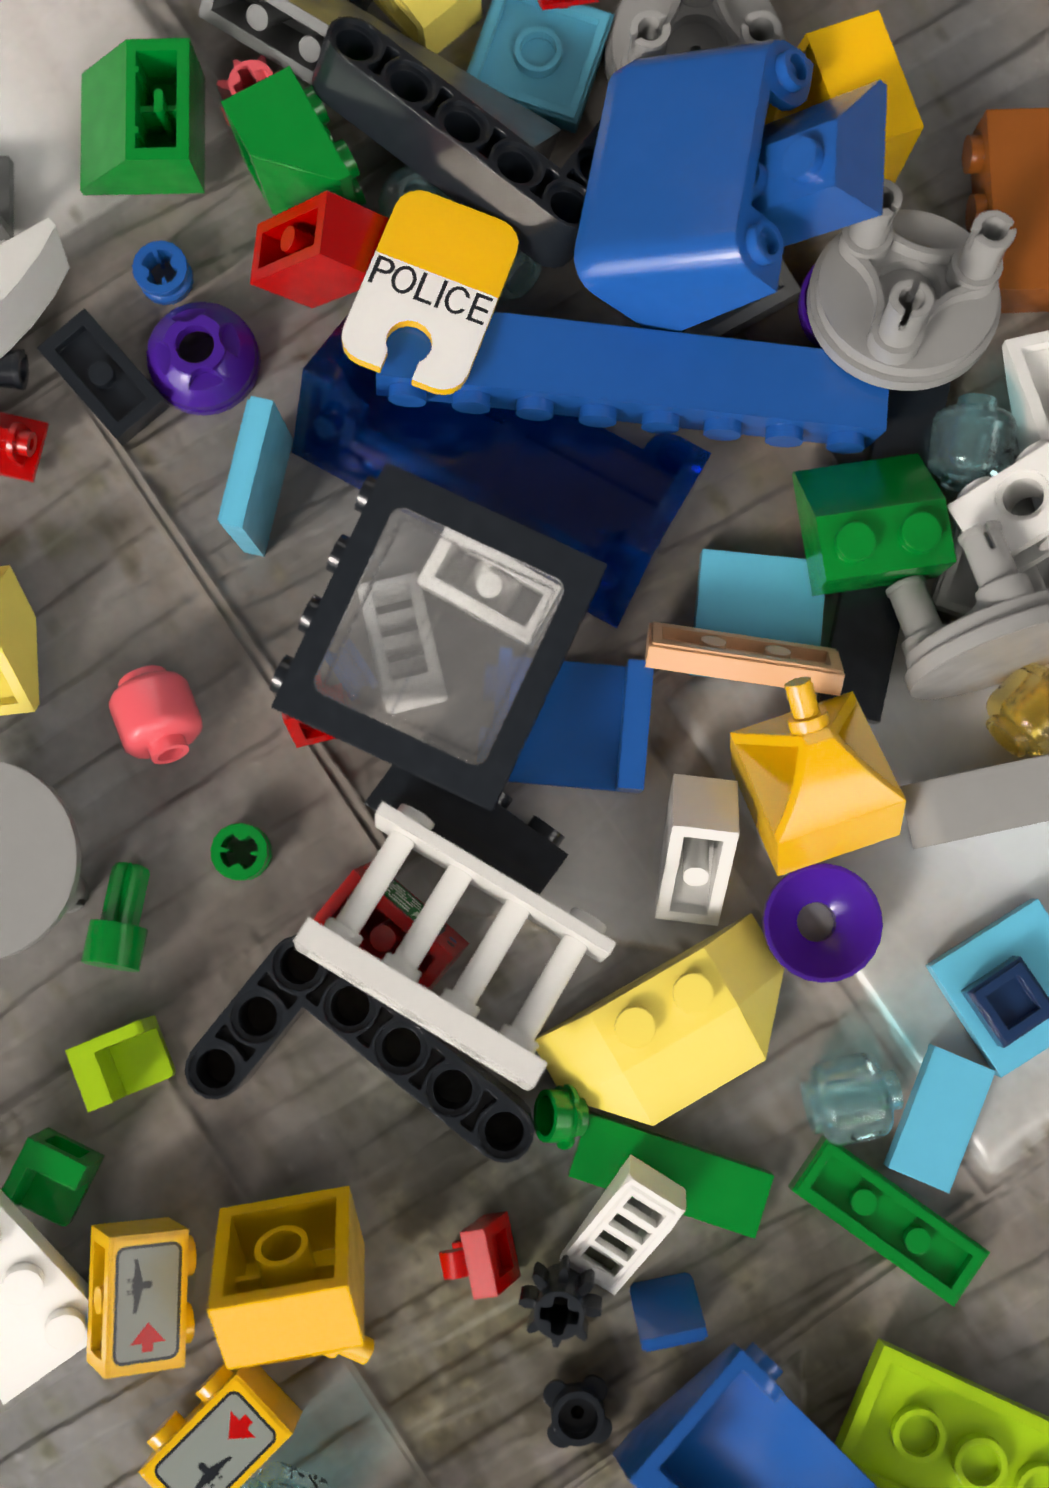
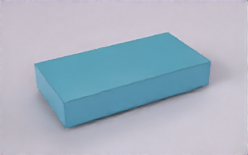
(939, 1118)

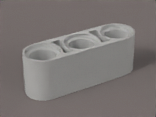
(977, 802)

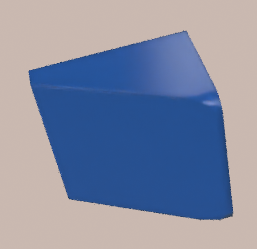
(667, 1312)

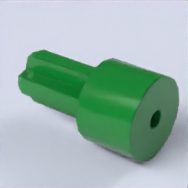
(116, 937)

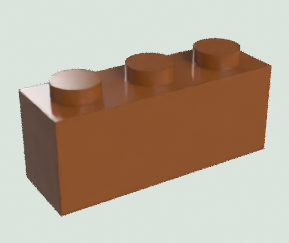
(1012, 176)

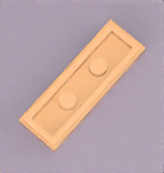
(742, 657)

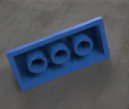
(824, 165)

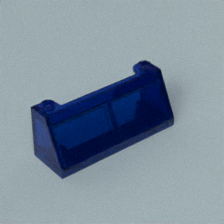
(544, 474)

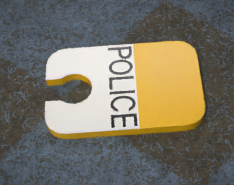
(433, 272)

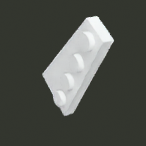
(39, 1304)

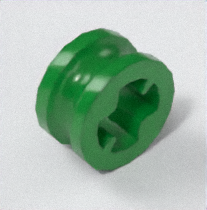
(239, 870)

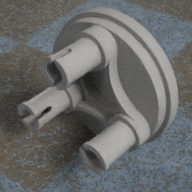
(681, 26)
(909, 295)
(988, 642)
(36, 860)

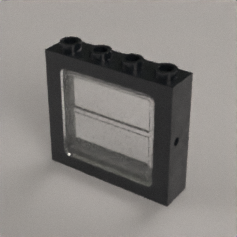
(436, 635)

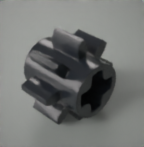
(556, 1320)

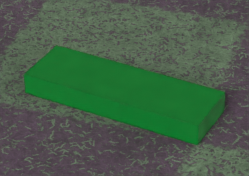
(716, 1186)
(889, 1220)

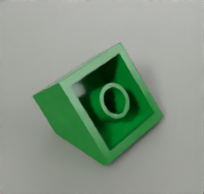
(872, 523)

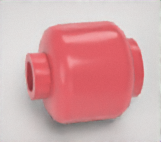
(155, 714)

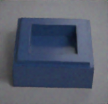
(1008, 1001)

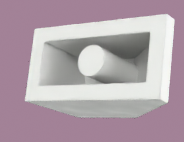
(697, 849)

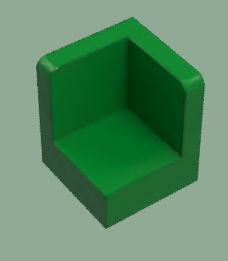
(52, 1176)

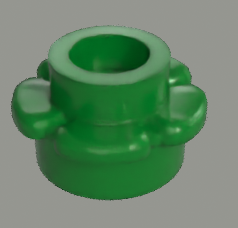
(560, 1116)

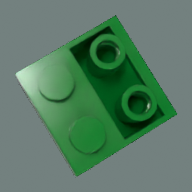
(143, 120)
(289, 144)

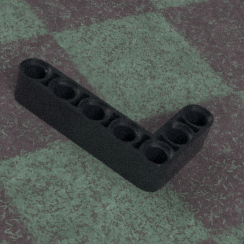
(453, 139)
(369, 1038)

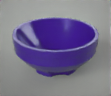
(217, 381)
(855, 923)

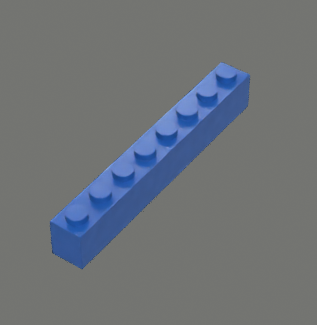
(651, 380)

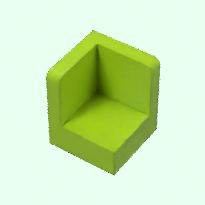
(120, 1062)

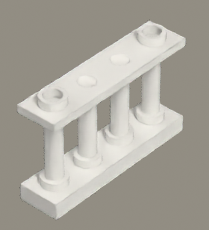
(396, 976)

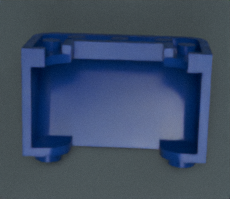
(674, 179)
(734, 1432)

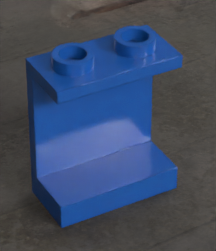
(591, 730)

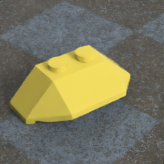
(672, 1028)

